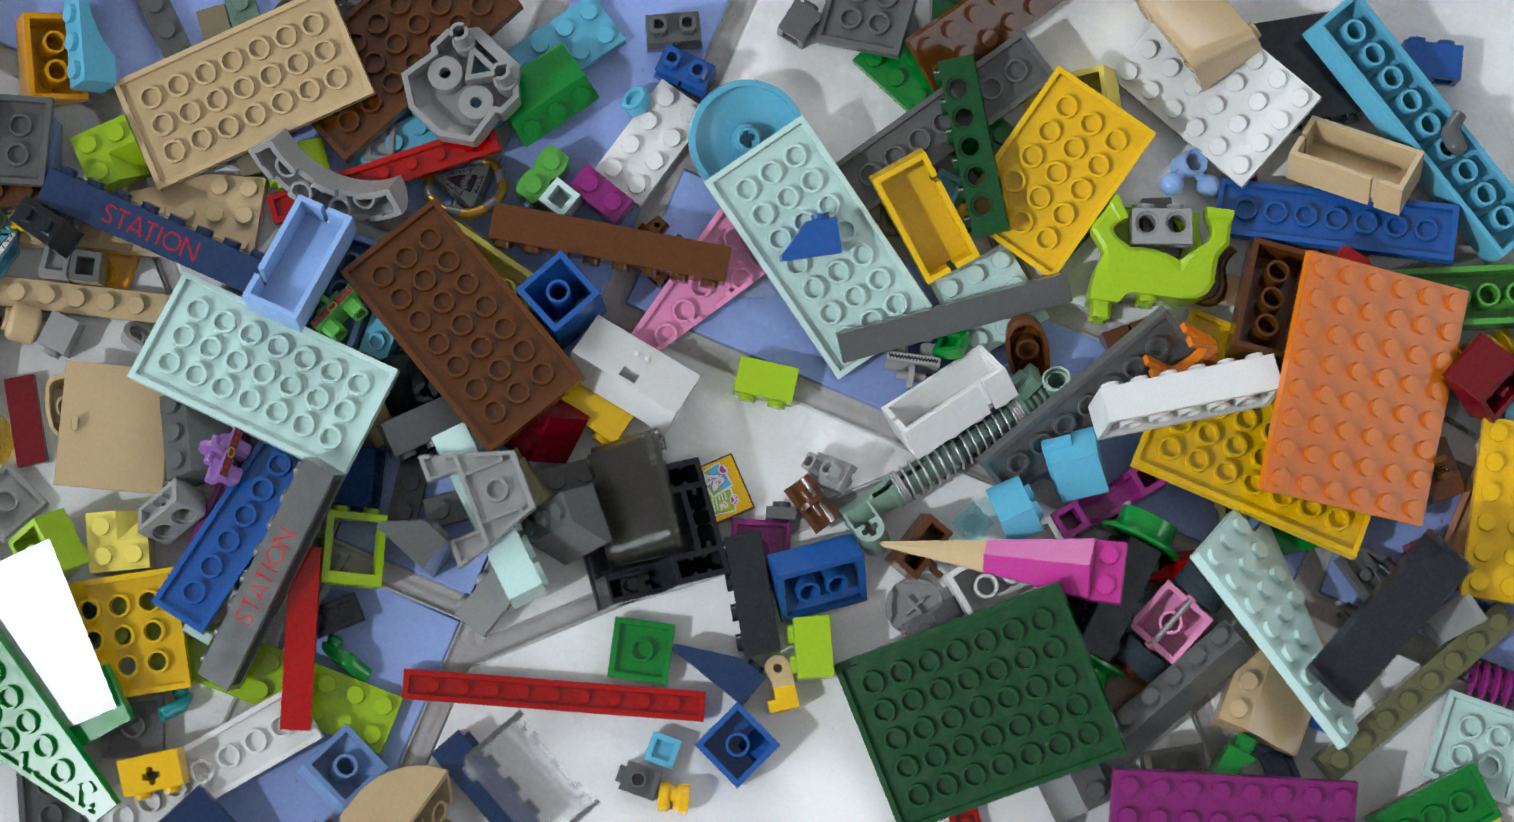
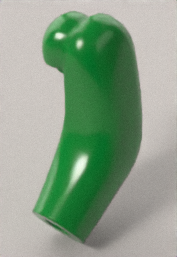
(345, 659)

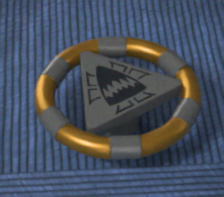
(467, 186)

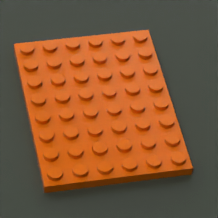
(1363, 389)

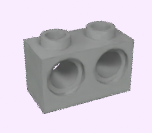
(1161, 236)
(171, 511)

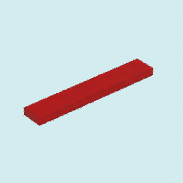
(301, 645)

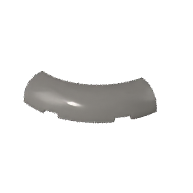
(298, 174)

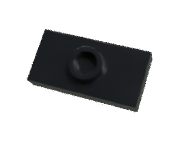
(339, 615)

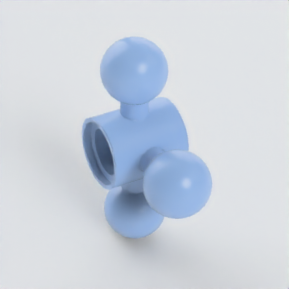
(1172, 182)

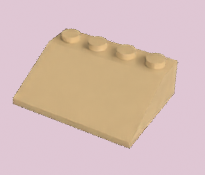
(1262, 704)

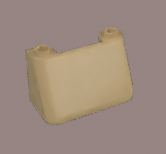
(1204, 34)

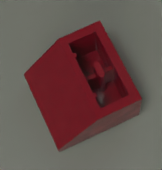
(1483, 379)

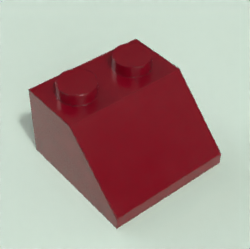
(551, 435)

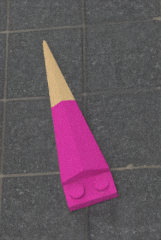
(1085, 567)

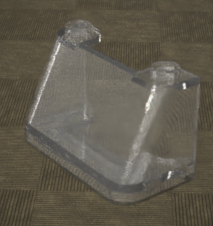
(526, 776)

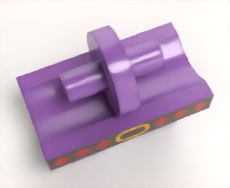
(220, 455)

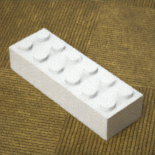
(1184, 395)

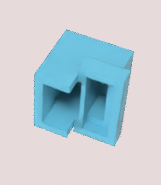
(1076, 464)

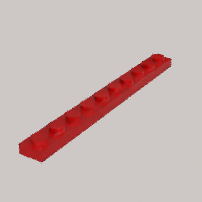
(553, 695)

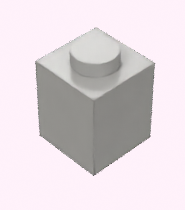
(60, 335)

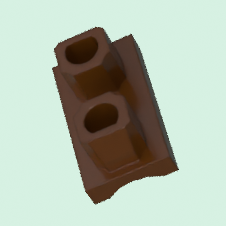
(811, 503)

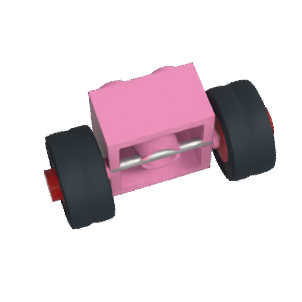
(1170, 624)

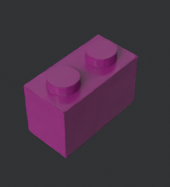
(602, 196)

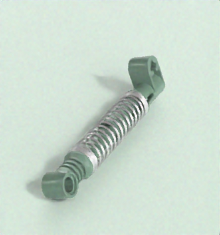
(902, 487)

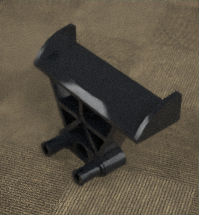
(1389, 616)

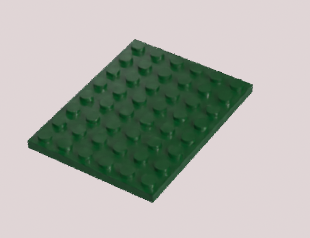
(981, 707)

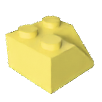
(116, 544)

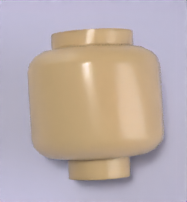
(22, 323)

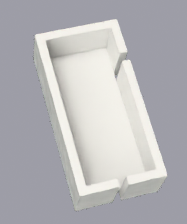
(949, 401)

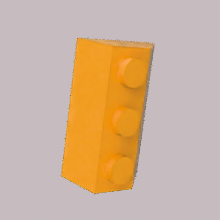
(44, 58)

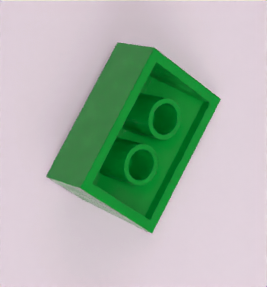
(550, 94)

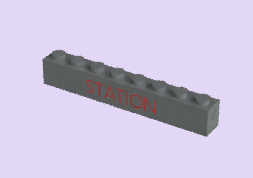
(271, 573)

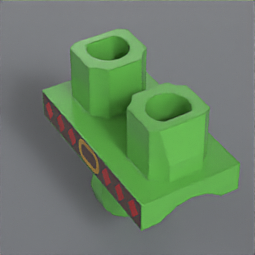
(336, 311)

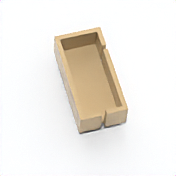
(1355, 164)

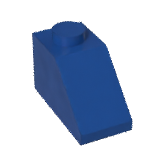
(814, 239)

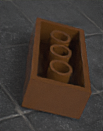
(1265, 300)

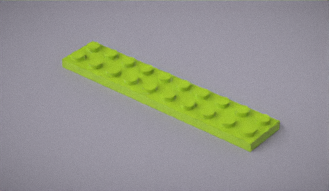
(336, 696)

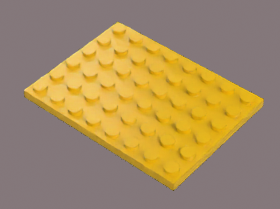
(1224, 461)

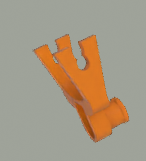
(1203, 354)

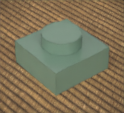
(1026, 381)

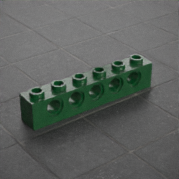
(965, 69)

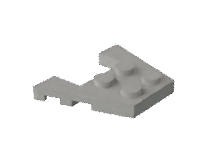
(494, 491)

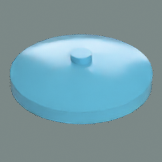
(735, 121)

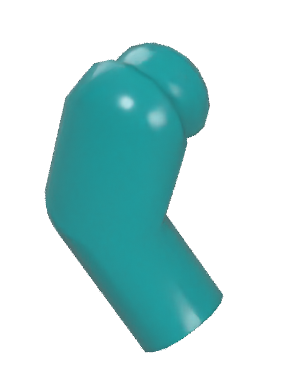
(176, 707)

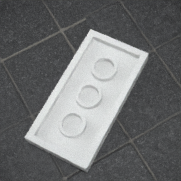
(649, 144)

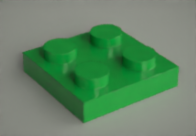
(641, 650)

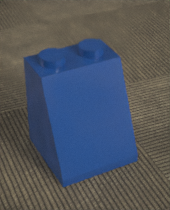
(562, 299)

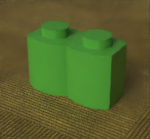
(548, 166)

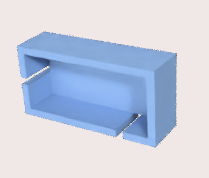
(300, 263)

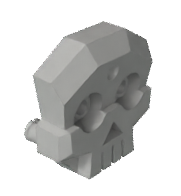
(447, 103)

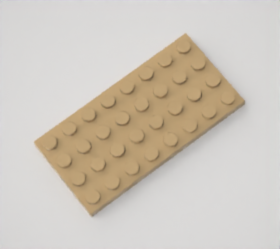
(241, 88)

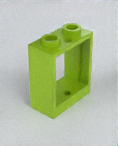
(350, 579)

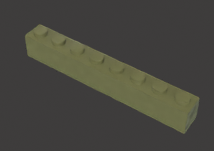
(1415, 691)

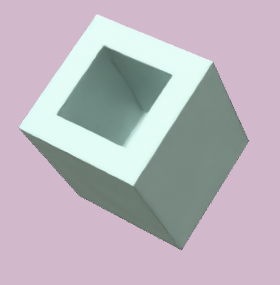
(560, 198)

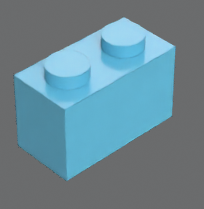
(1016, 508)

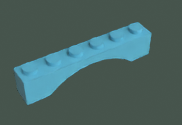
(89, 59)

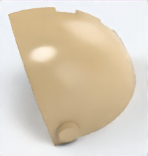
(403, 795)

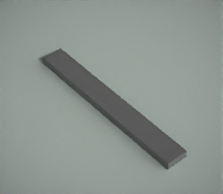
(954, 316)

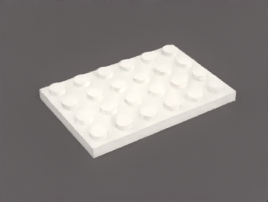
(1234, 120)

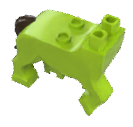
(1153, 276)

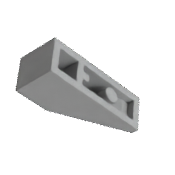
(1453, 619)

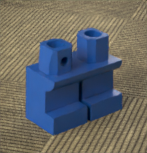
(679, 66)

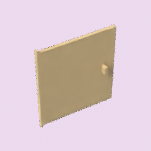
(114, 433)

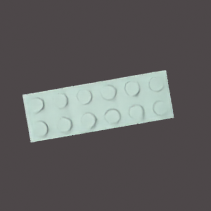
(509, 554)

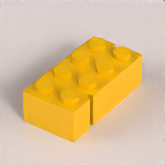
(924, 215)

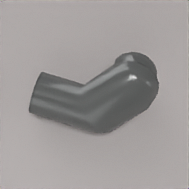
(1452, 134)

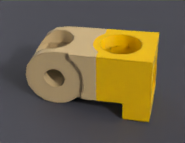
(778, 672)

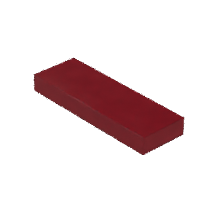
(26, 421)

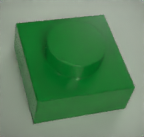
(952, 345)

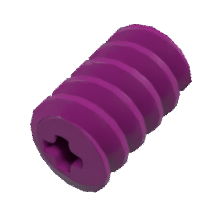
(1491, 681)

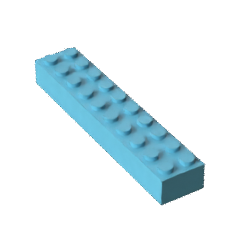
(1413, 113)

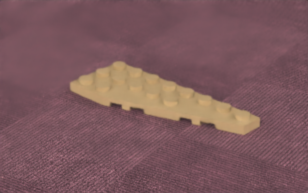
(220, 202)

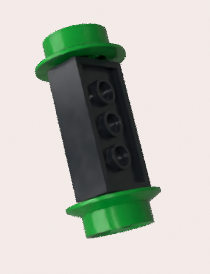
(1104, 623)

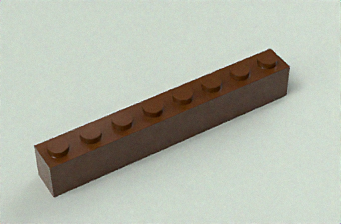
(609, 244)

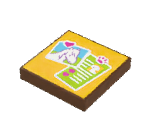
(726, 488)

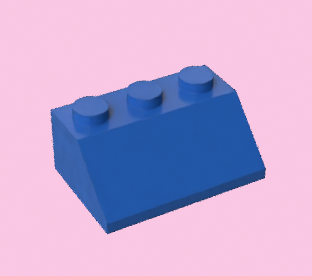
(818, 577)

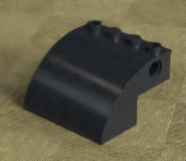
(655, 577)

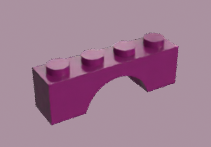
(1089, 512)

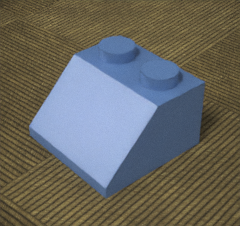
(341, 768)

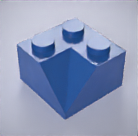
(737, 745)

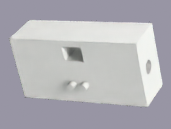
(633, 374)

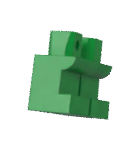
(1234, 755)

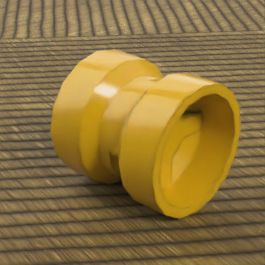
(673, 797)

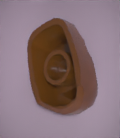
(1026, 344)

